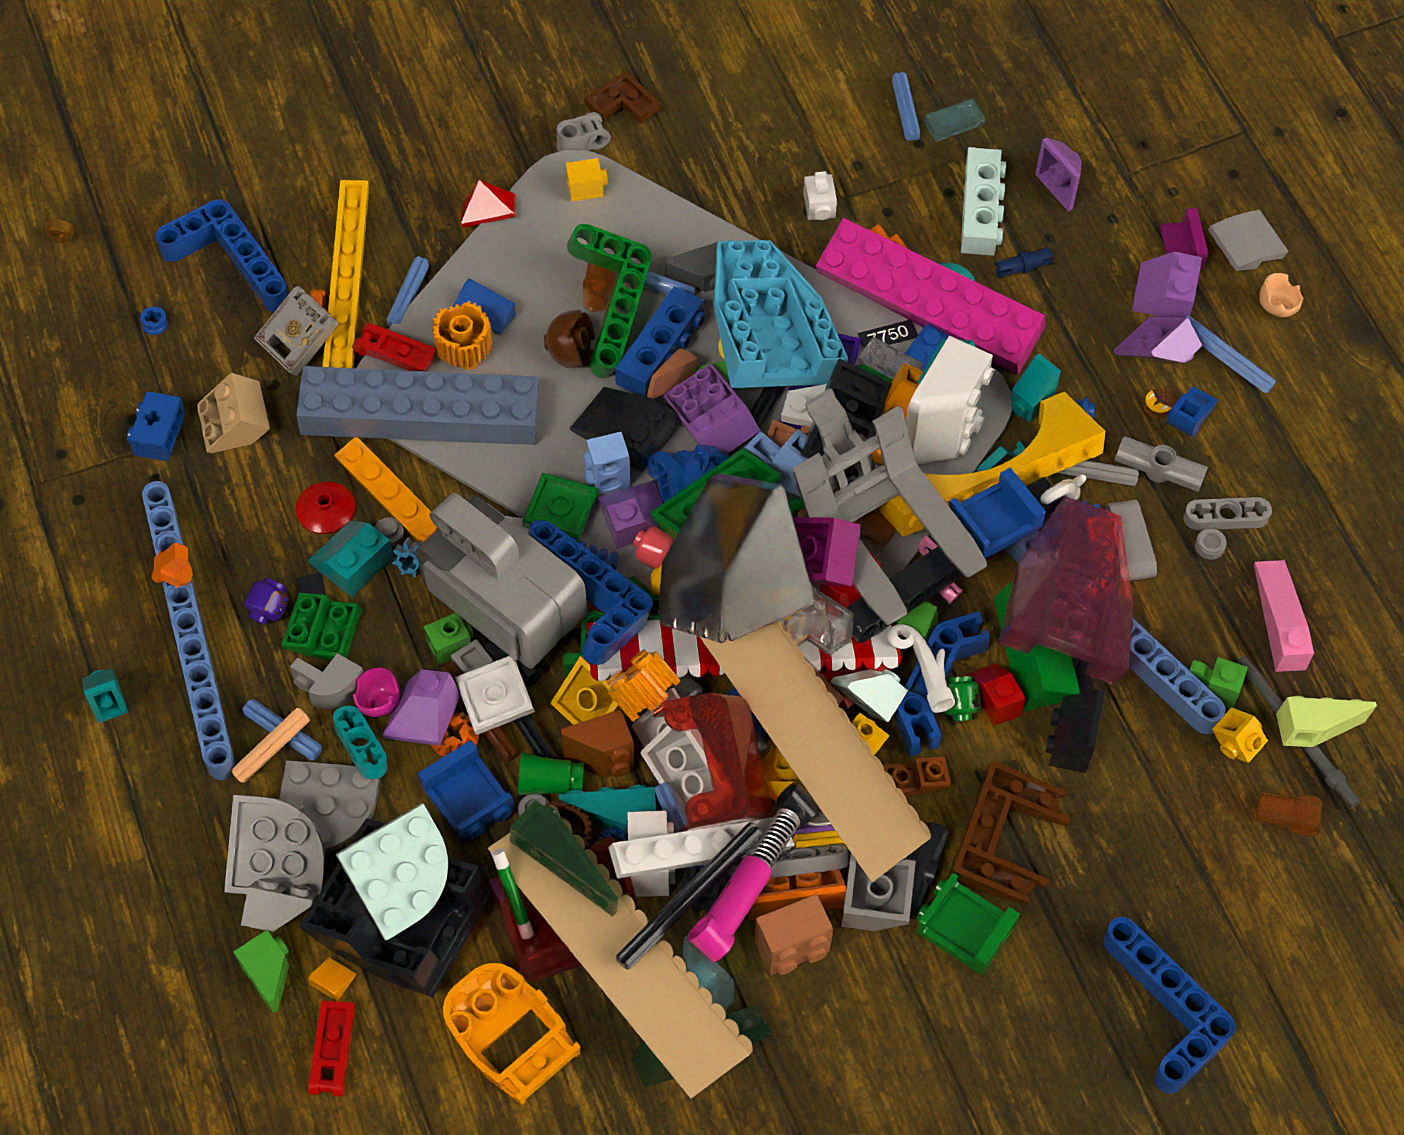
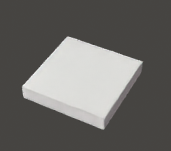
(494, 694)

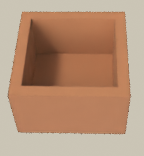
(793, 935)

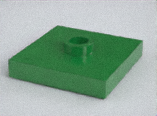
(562, 504)

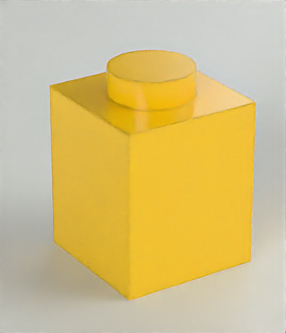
(585, 179)

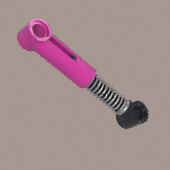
(715, 931)

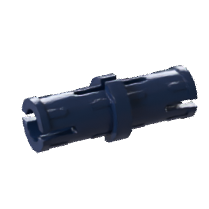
(1023, 262)

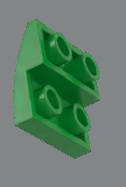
(321, 626)

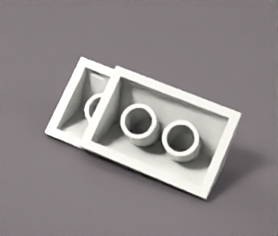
(674, 755)

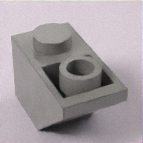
(272, 905)

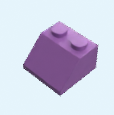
(1167, 285)

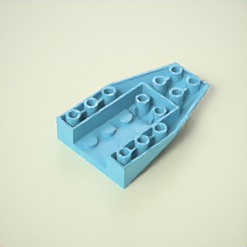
(771, 319)

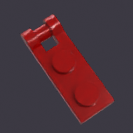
(394, 348)
(332, 1047)

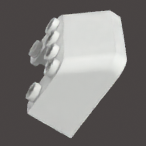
(943, 405)

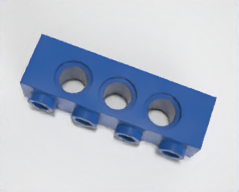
(676, 307)

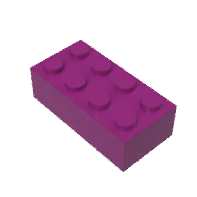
(828, 549)

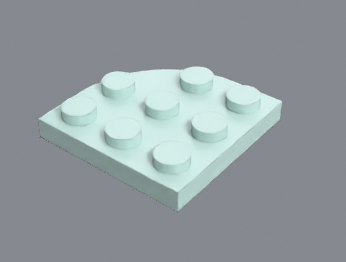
(398, 870)

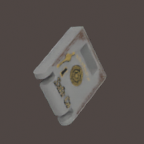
(299, 327)

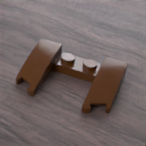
(974, 860)

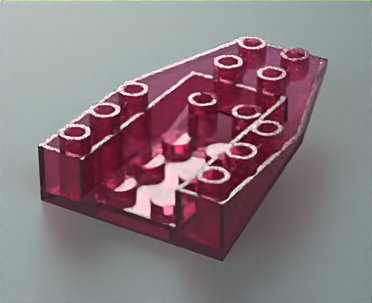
(1075, 591)

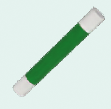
(512, 893)

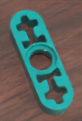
(359, 753)

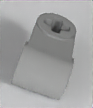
(582, 133)

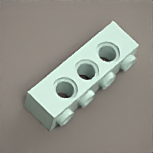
(981, 201)

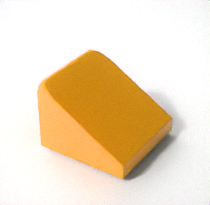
(331, 978)

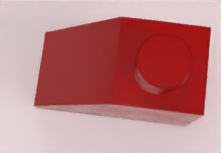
(999, 693)

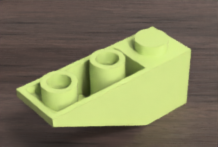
(1313, 720)

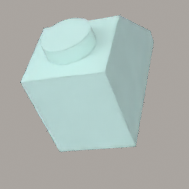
(872, 691)

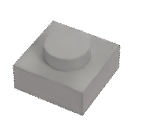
(471, 657)

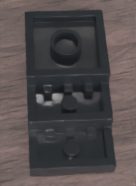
(862, 399)

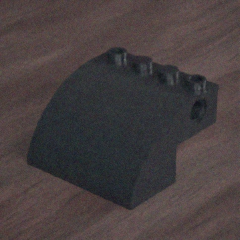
(419, 954)

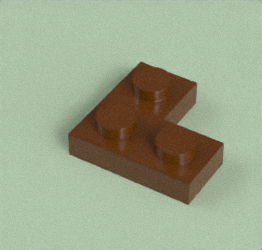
(626, 93)

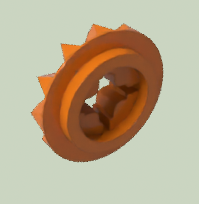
(466, 733)

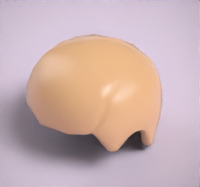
(1279, 296)

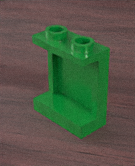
(965, 924)

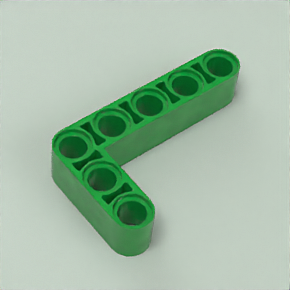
(621, 296)

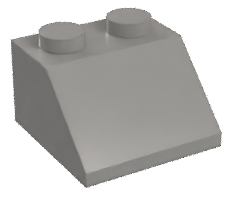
(881, 902)

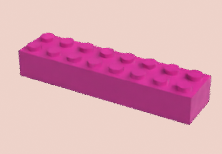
(931, 294)

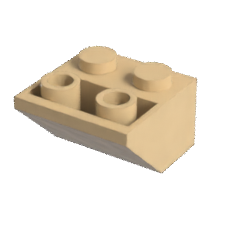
(233, 414)

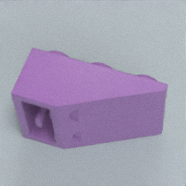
(712, 410)

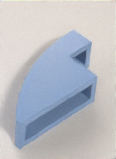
(780, 459)

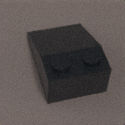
(643, 423)

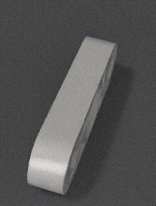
(1250, 519)

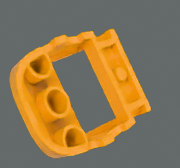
(488, 1006)

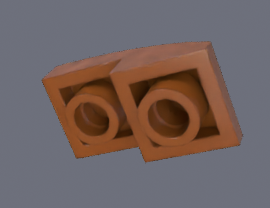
(920, 776)

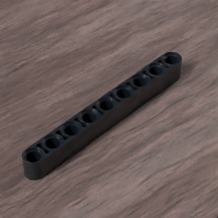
(926, 578)

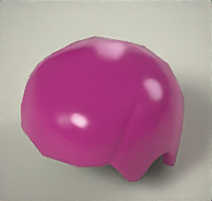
(377, 692)

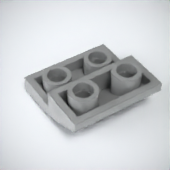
(1247, 240)

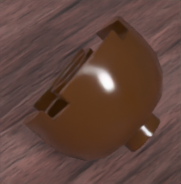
(570, 338)

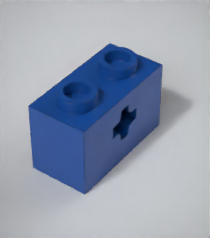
(156, 426)

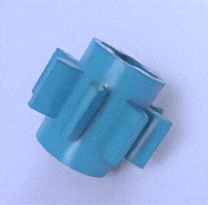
(403, 561)

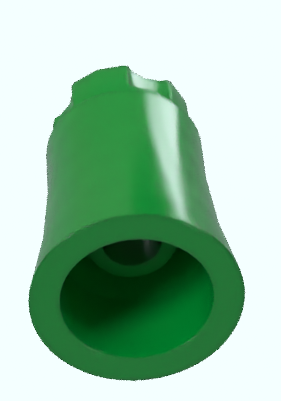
(548, 775)

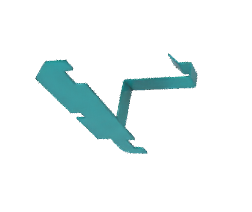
(998, 455)

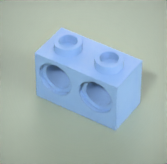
(607, 463)

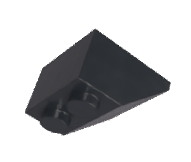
(1075, 731)

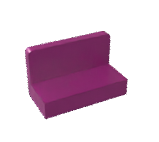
(1186, 236)

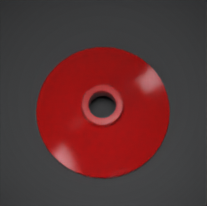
(328, 517)

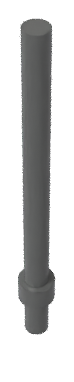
(1334, 778)

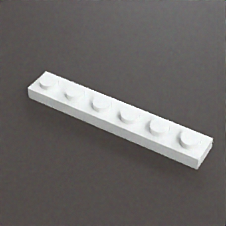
(677, 849)

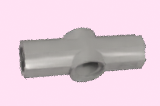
(1146, 458)

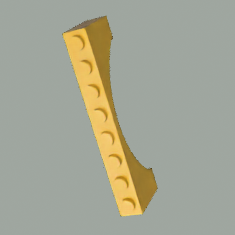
(1063, 441)

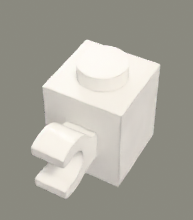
(820, 196)

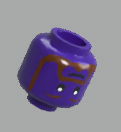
(266, 601)

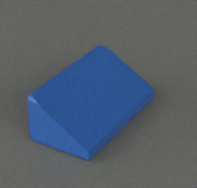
(497, 308)

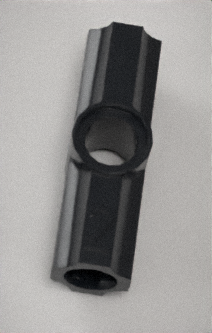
(926, 865)

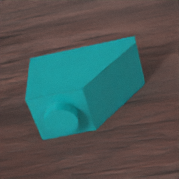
(1035, 385)
(104, 695)

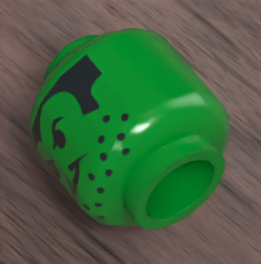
(966, 697)

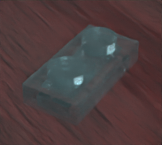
(954, 119)

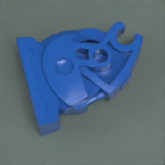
(684, 468)

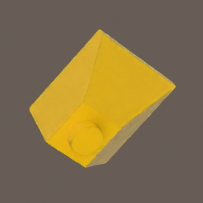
(582, 696)

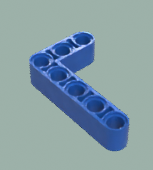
(220, 223)
(621, 600)
(1173, 1000)

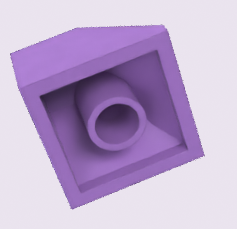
(1059, 171)
(1161, 340)
(629, 511)
(424, 708)

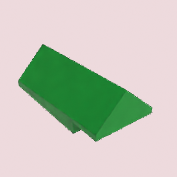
(1042, 673)

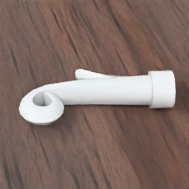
(1067, 487)
(939, 695)

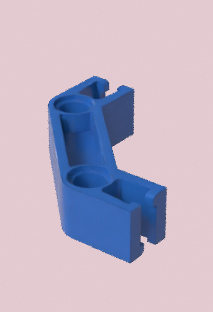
(917, 692)

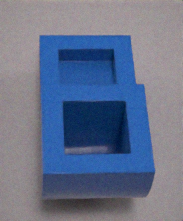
(1191, 411)

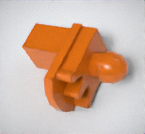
(172, 566)

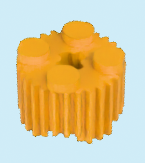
(462, 335)
(642, 684)

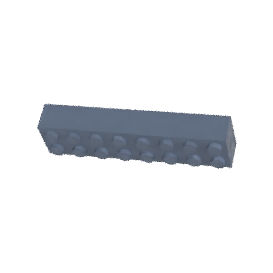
(418, 405)

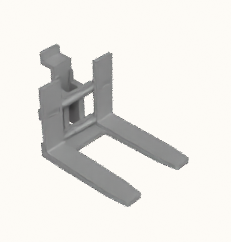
(828, 494)

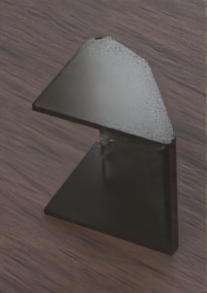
(734, 562)

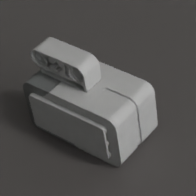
(500, 579)

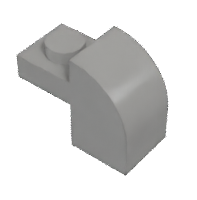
(332, 686)

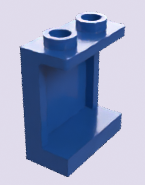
(1000, 514)
(466, 792)

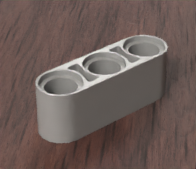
(1137, 541)

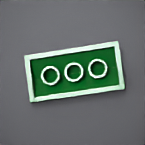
(743, 464)

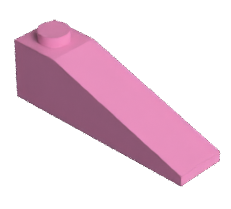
(1284, 617)

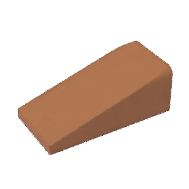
(672, 372)

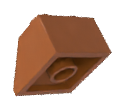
(600, 744)

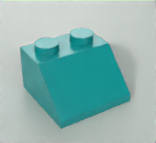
(353, 556)

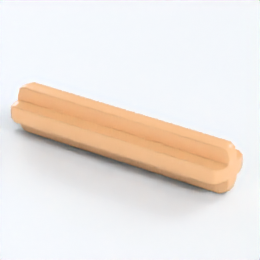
(270, 745)

